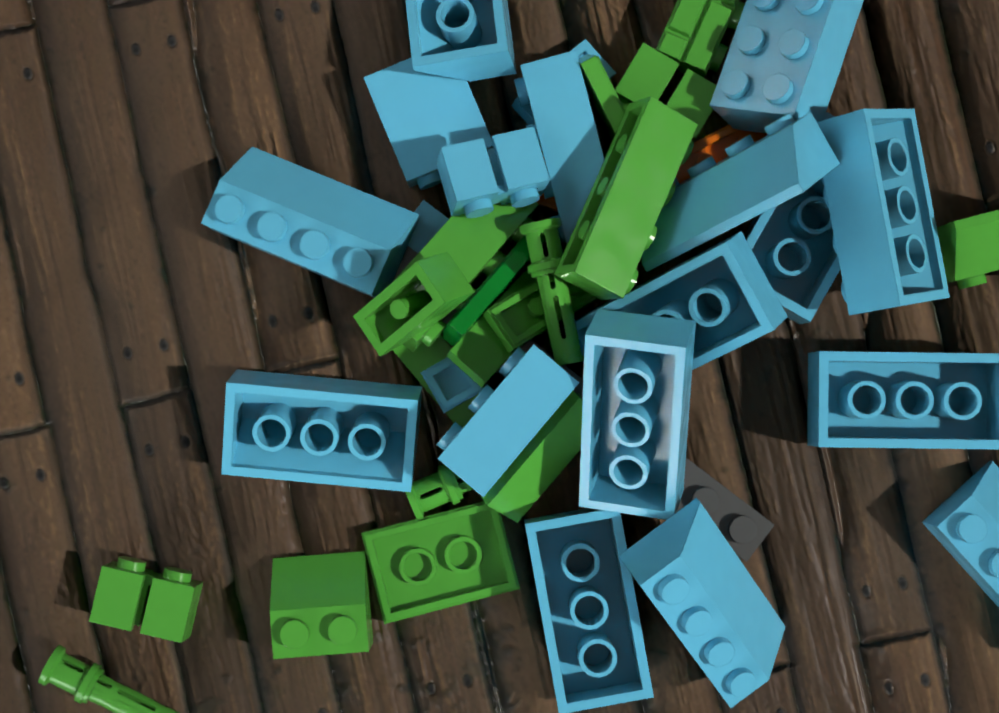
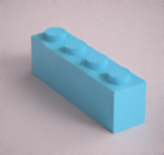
(564, 132)

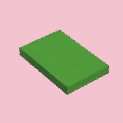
(440, 561)

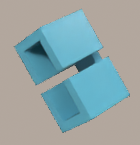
(482, 177)

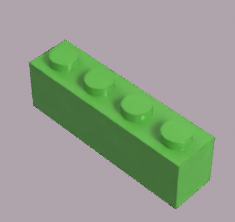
(627, 199)
(475, 248)

